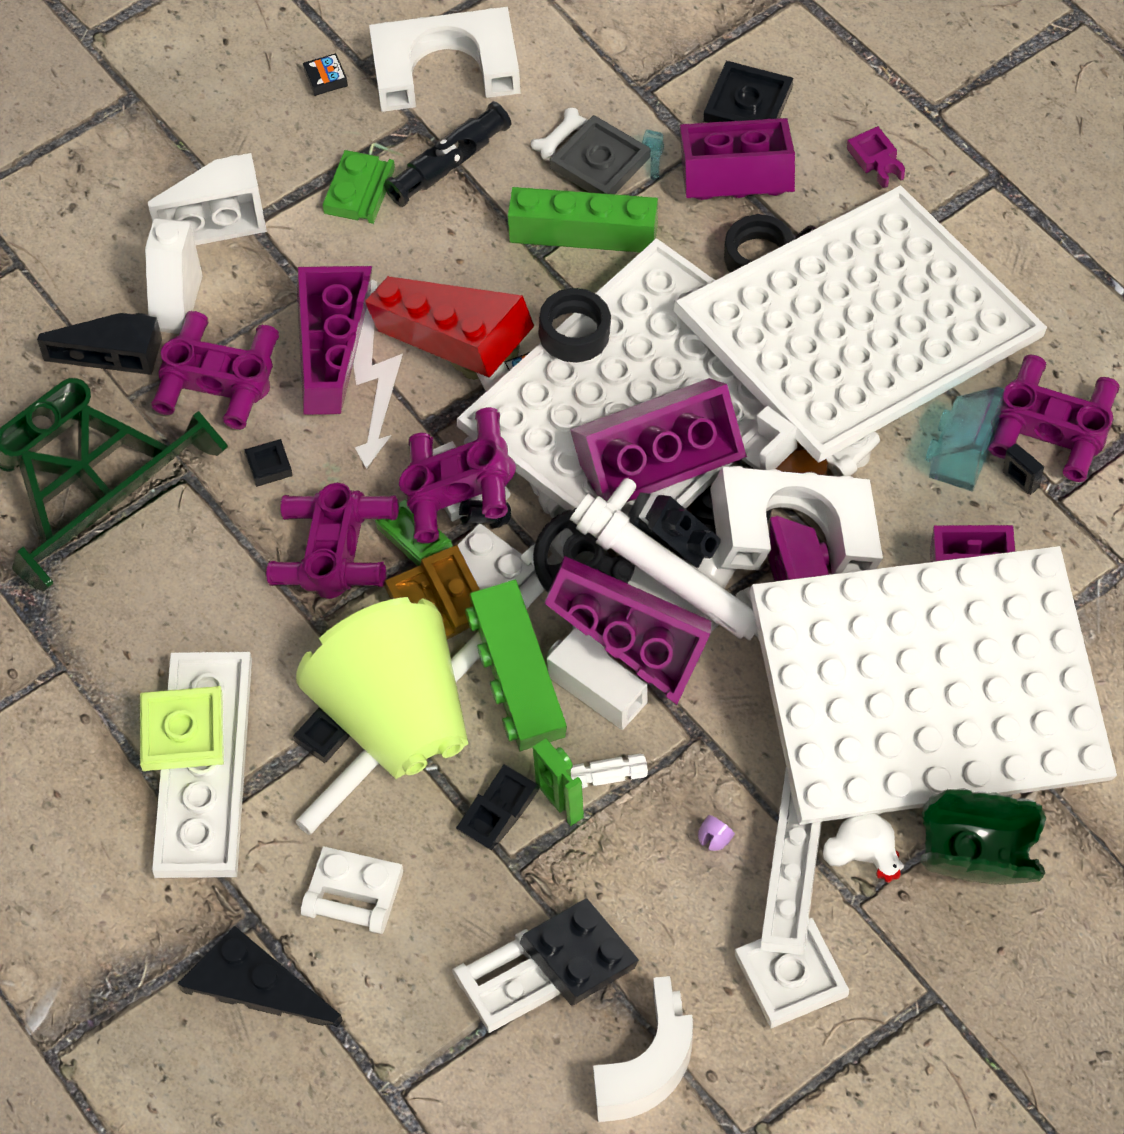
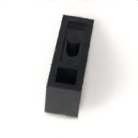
(110, 342)

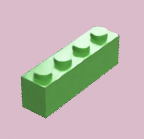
(582, 219)
(517, 665)

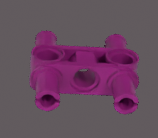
(215, 369)
(1055, 417)
(457, 475)
(333, 540)

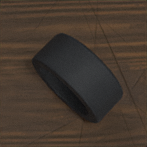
(750, 228)
(574, 301)

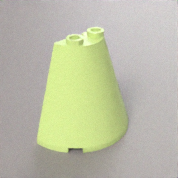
(389, 684)

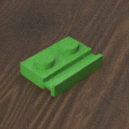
(358, 186)
(555, 781)

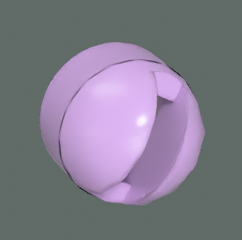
(716, 831)

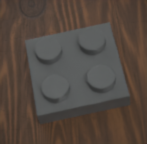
(600, 157)

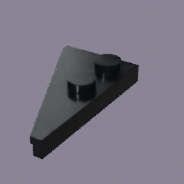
(247, 975)

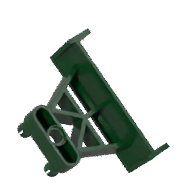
(64, 406)

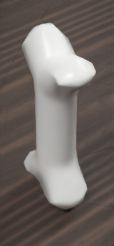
(548, 145)

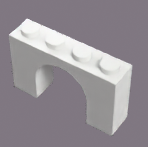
(479, 33)
(837, 504)
(597, 679)

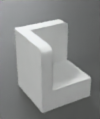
(772, 442)

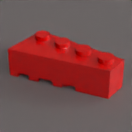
(452, 321)

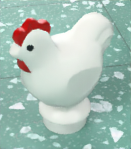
(865, 840)

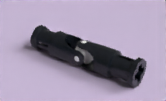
(445, 156)

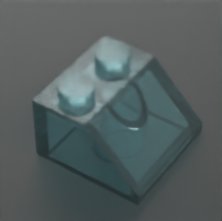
(965, 438)

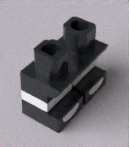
(673, 527)

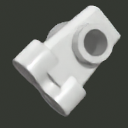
(853, 457)

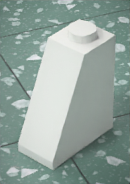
(171, 273)

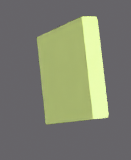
(181, 728)

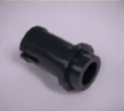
(473, 509)

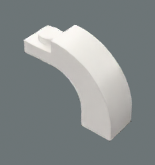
(646, 1081)

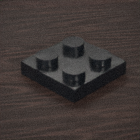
(747, 94)
(579, 951)

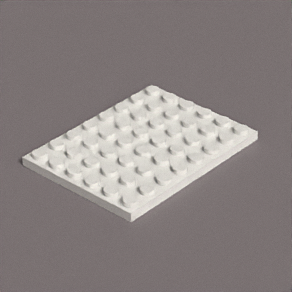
(859, 321)
(645, 358)
(930, 683)

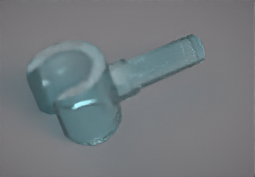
(654, 141)

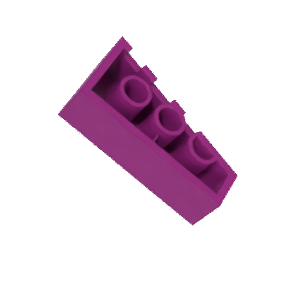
(329, 331)
(632, 625)

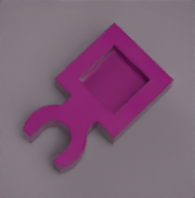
(875, 151)

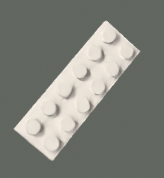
(203, 804)

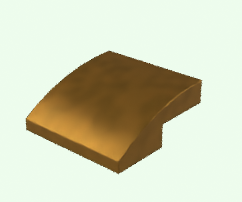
(444, 582)

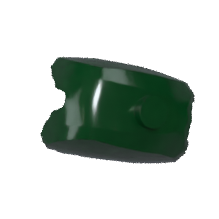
(982, 837)

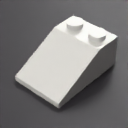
(217, 201)

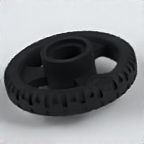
(578, 542)

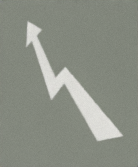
(386, 373)

